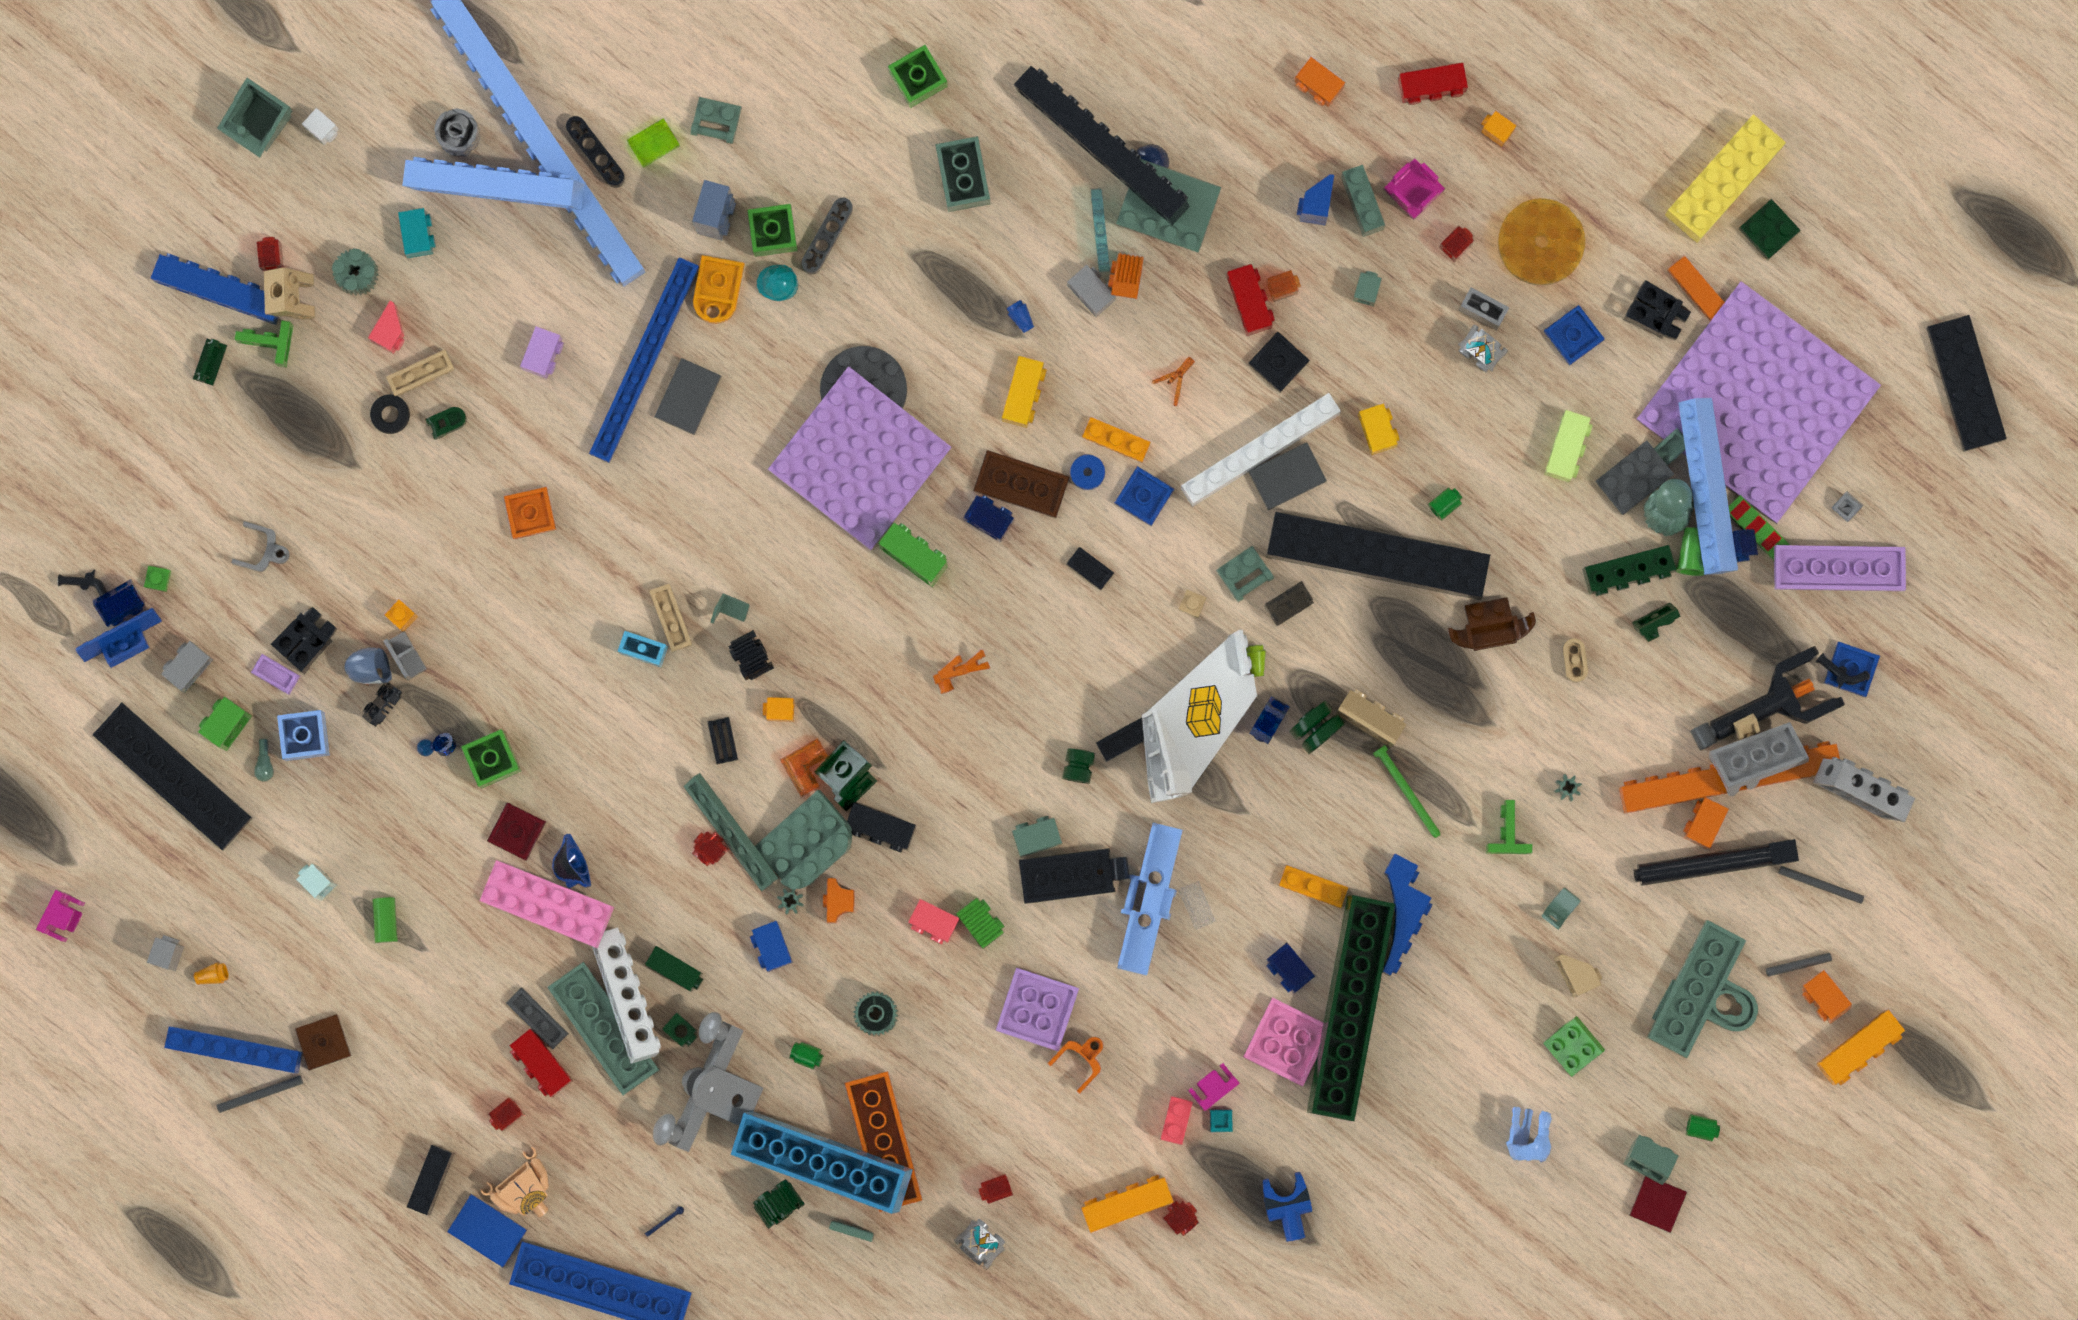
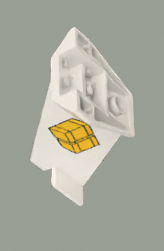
(1196, 719)

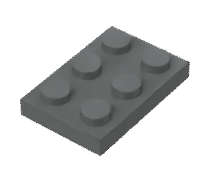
(1634, 477)

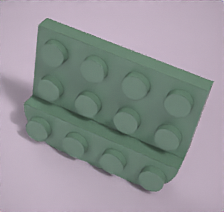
(807, 842)

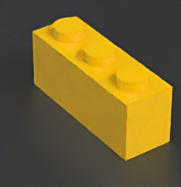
(1024, 392)

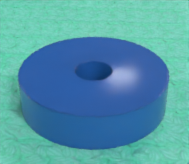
(1087, 462)

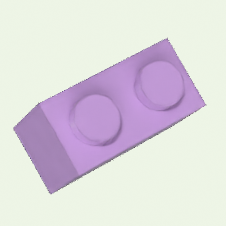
(542, 352)

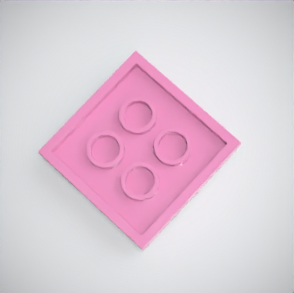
(1286, 1042)

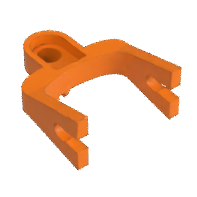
(949, 672)
(1087, 1052)

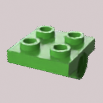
(1574, 1046)

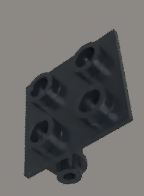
(386, 694)

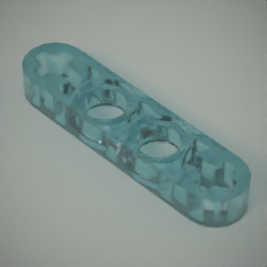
(1100, 230)

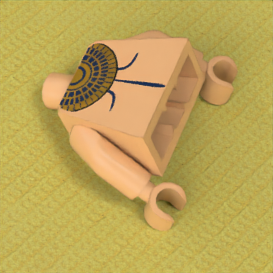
(522, 1189)

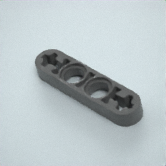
(824, 234)

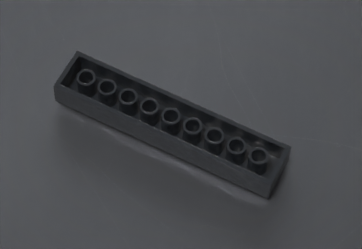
(1378, 556)

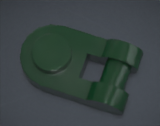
(454, 418)

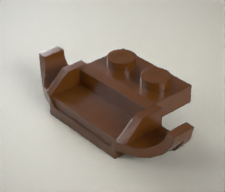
(1491, 626)

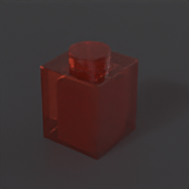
(1457, 243)
(270, 254)
(505, 1114)
(995, 1189)

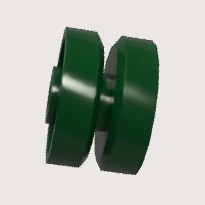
(1317, 727)

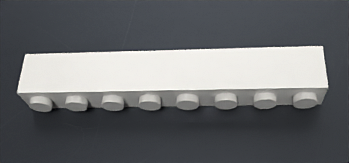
(1260, 449)

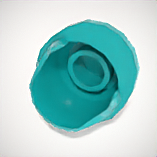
(777, 282)

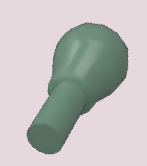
(263, 768)

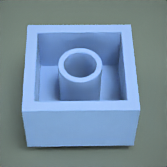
(303, 735)

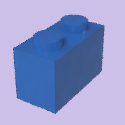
(771, 946)

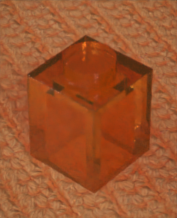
(1283, 285)

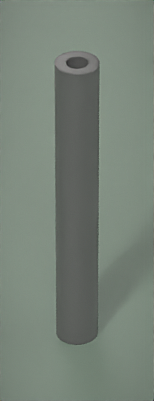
(1795, 965)

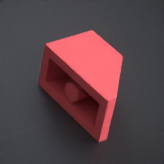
(388, 330)

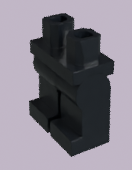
(1655, 311)
(303, 640)

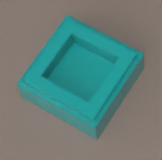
(1221, 1121)

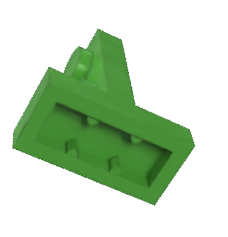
(270, 340)
(1507, 833)

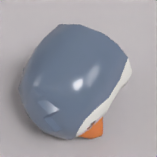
(363, 666)

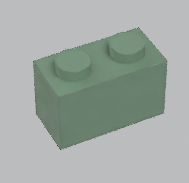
(1037, 836)
(1651, 1159)

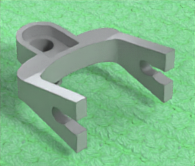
(270, 552)

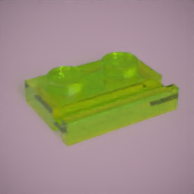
(653, 143)

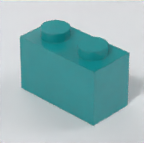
(416, 233)

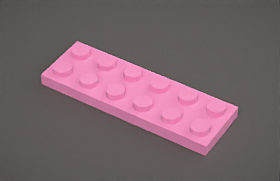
(547, 904)

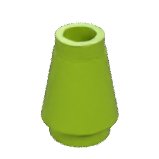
(1257, 656)

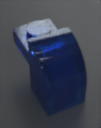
(1269, 720)

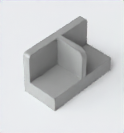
(405, 655)

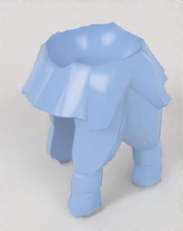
(1518, 1141)

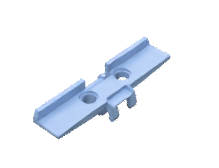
(1157, 899)

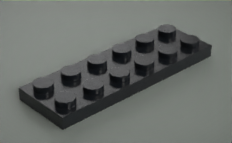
(1966, 383)

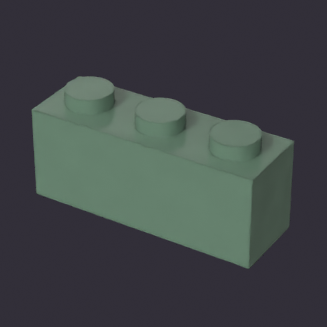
(1363, 200)

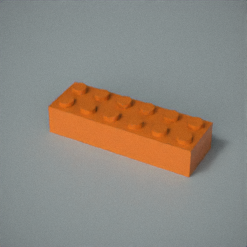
(881, 1125)

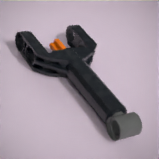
(1779, 699)

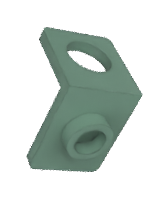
(731, 607)
(1561, 908)

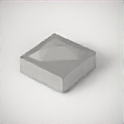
(1847, 506)

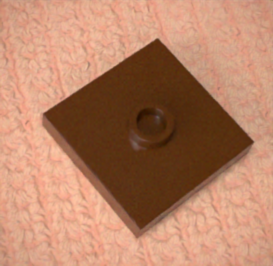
(323, 1042)

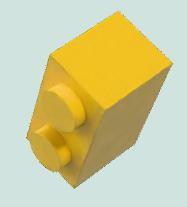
(1378, 429)

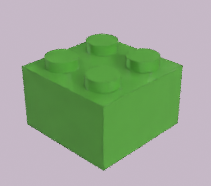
(917, 76)
(772, 230)
(224, 723)
(491, 759)

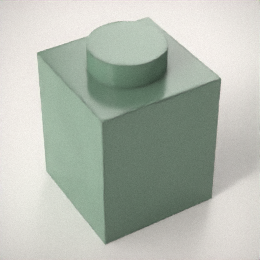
(1367, 288)

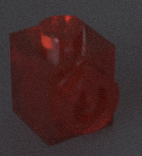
(709, 848)
(1181, 1217)

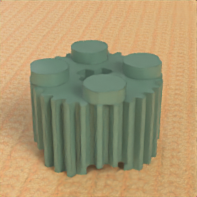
(355, 260)
(886, 1020)

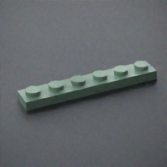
(730, 832)

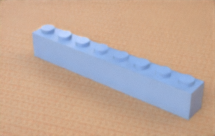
(1708, 486)

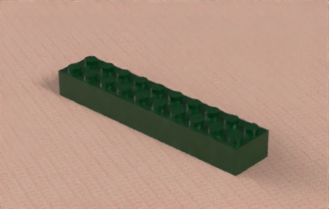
(1350, 1008)

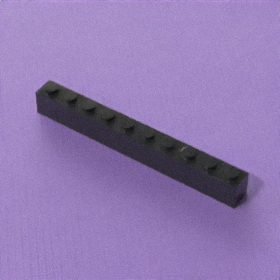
(1101, 145)

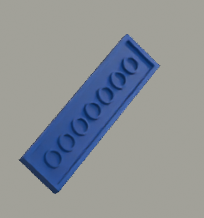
(596, 1286)

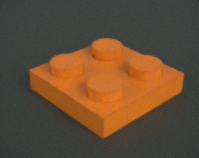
(530, 513)

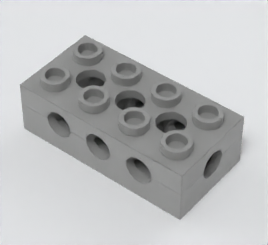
(1863, 789)

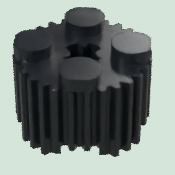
(751, 656)

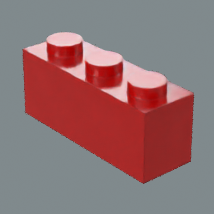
(1433, 83)
(1250, 299)
(540, 1063)

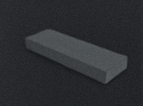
(537, 1018)

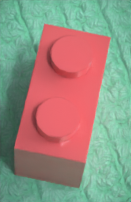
(933, 921)
(1176, 1120)

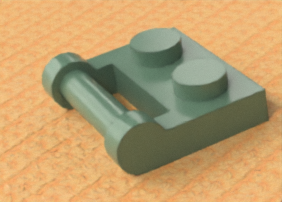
(716, 113)
(1241, 567)

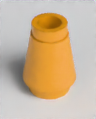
(213, 974)

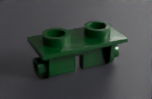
(210, 361)

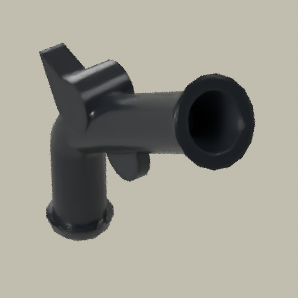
(83, 582)
(1840, 672)

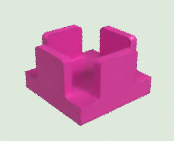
(1414, 188)
(60, 915)
(1214, 1087)

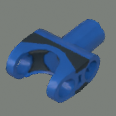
(1288, 1208)

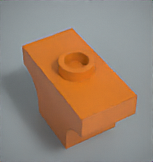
(837, 901)

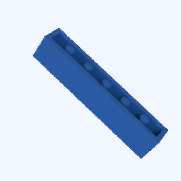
(211, 286)
(233, 1050)

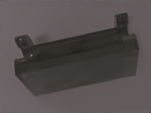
(1289, 603)

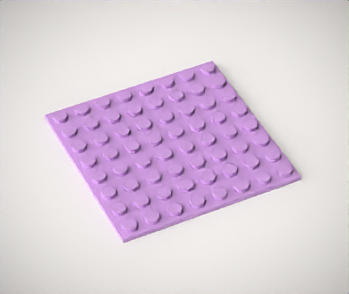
(1774, 396)

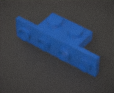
(122, 641)

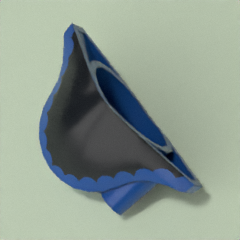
(570, 864)

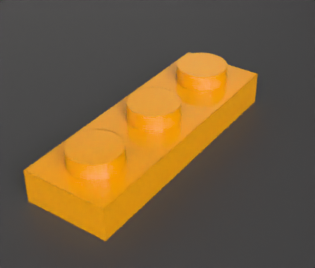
(1116, 439)
(1313, 886)

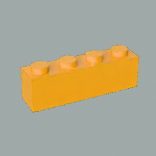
(1860, 1047)
(1126, 1204)

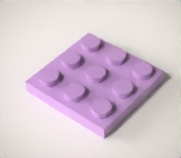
(1037, 1009)

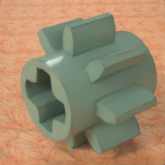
(1570, 782)
(793, 907)

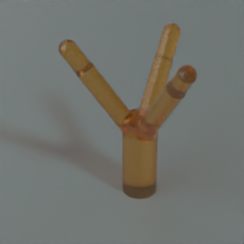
(1176, 374)

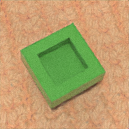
(157, 578)

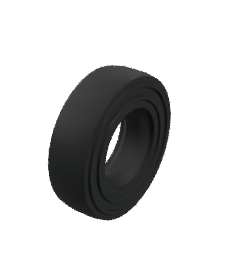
(390, 427)

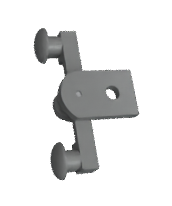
(709, 1088)

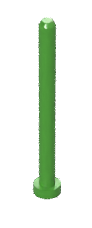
(1407, 791)

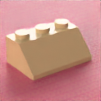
(1371, 718)

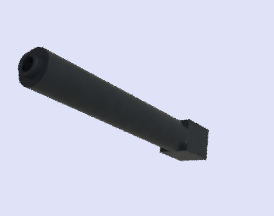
(1717, 862)

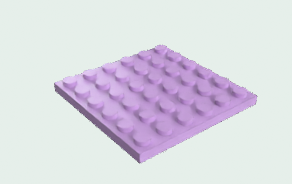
(859, 458)

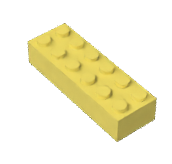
(1725, 178)

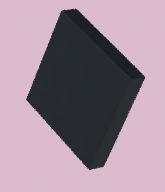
(1279, 362)

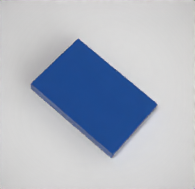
(487, 1230)

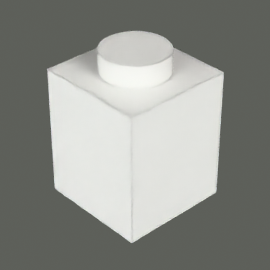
(321, 127)

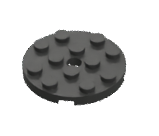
(874, 366)

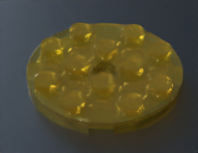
(1563, 236)

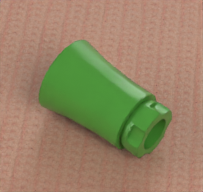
(1690, 555)

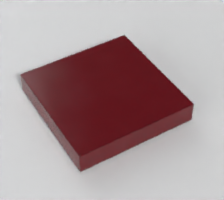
(516, 831)
(1658, 1204)

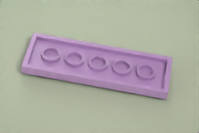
(1839, 568)

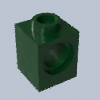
(670, 1029)

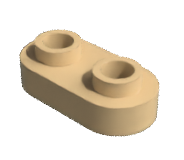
(1575, 660)

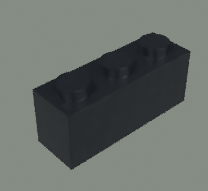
(881, 827)
(430, 1180)

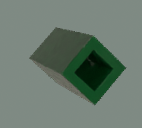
(674, 969)

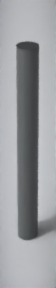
(1821, 884)
(260, 1094)

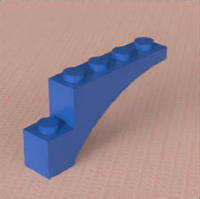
(1408, 908)

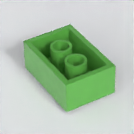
(913, 554)

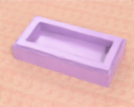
(275, 674)

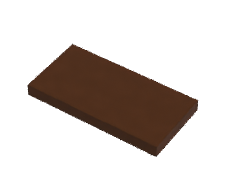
(1021, 484)

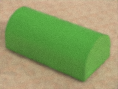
(385, 920)

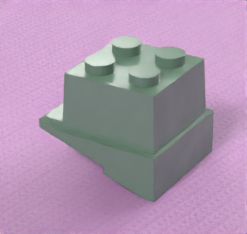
(255, 118)

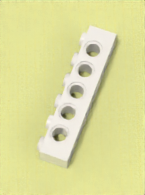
(635, 1049)

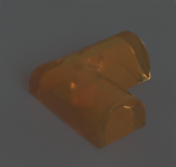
(799, 763)

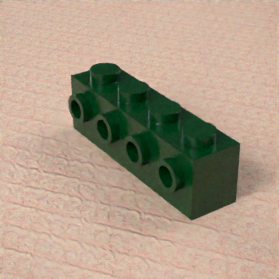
(1628, 570)

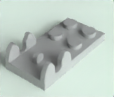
(1758, 757)

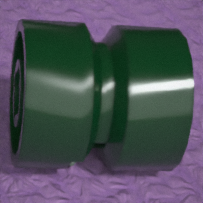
(1078, 766)

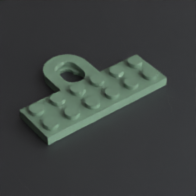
(1697, 989)

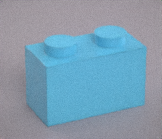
(642, 649)

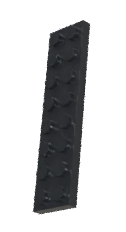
(172, 776)

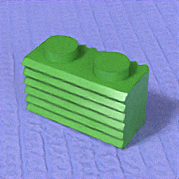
(980, 922)

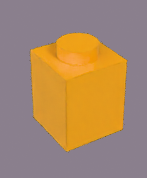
(1497, 128)
(401, 615)
(779, 709)

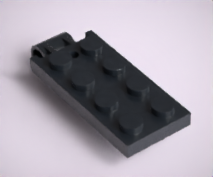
(1071, 875)

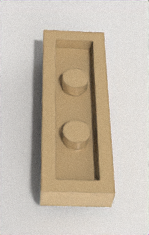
(420, 373)
(670, 618)

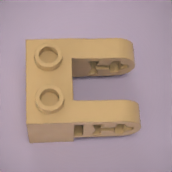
(282, 293)

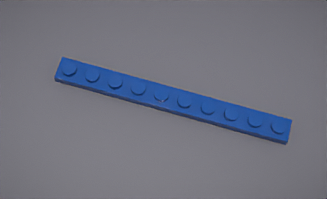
(644, 360)

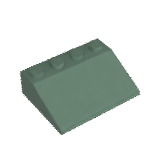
(1190, 227)

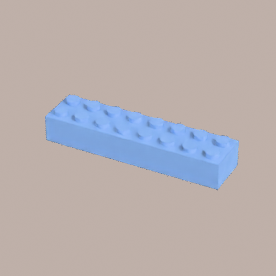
(492, 184)

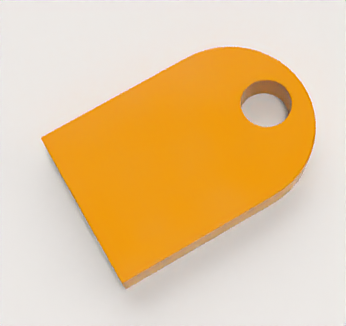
(718, 287)

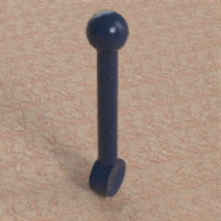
(679, 1210)

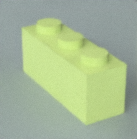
(1568, 446)

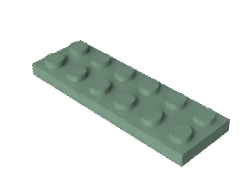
(595, 1021)

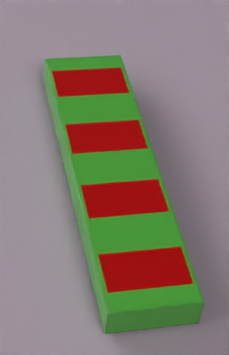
(1748, 518)

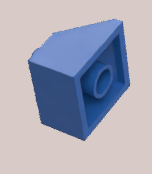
(1316, 202)

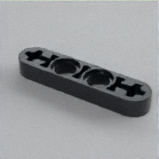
(594, 152)

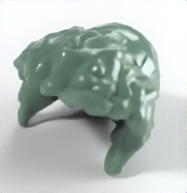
(1669, 507)

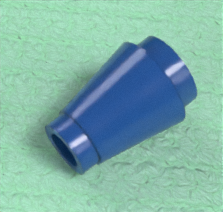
(1020, 315)

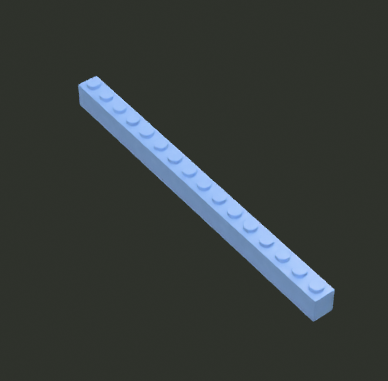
(536, 135)

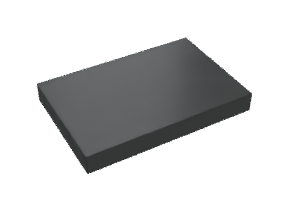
(688, 396)
(1287, 476)

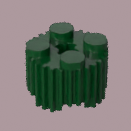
(778, 1205)

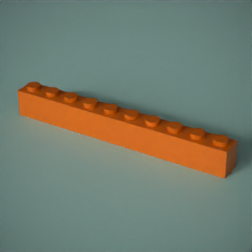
(1707, 783)

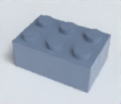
(713, 210)

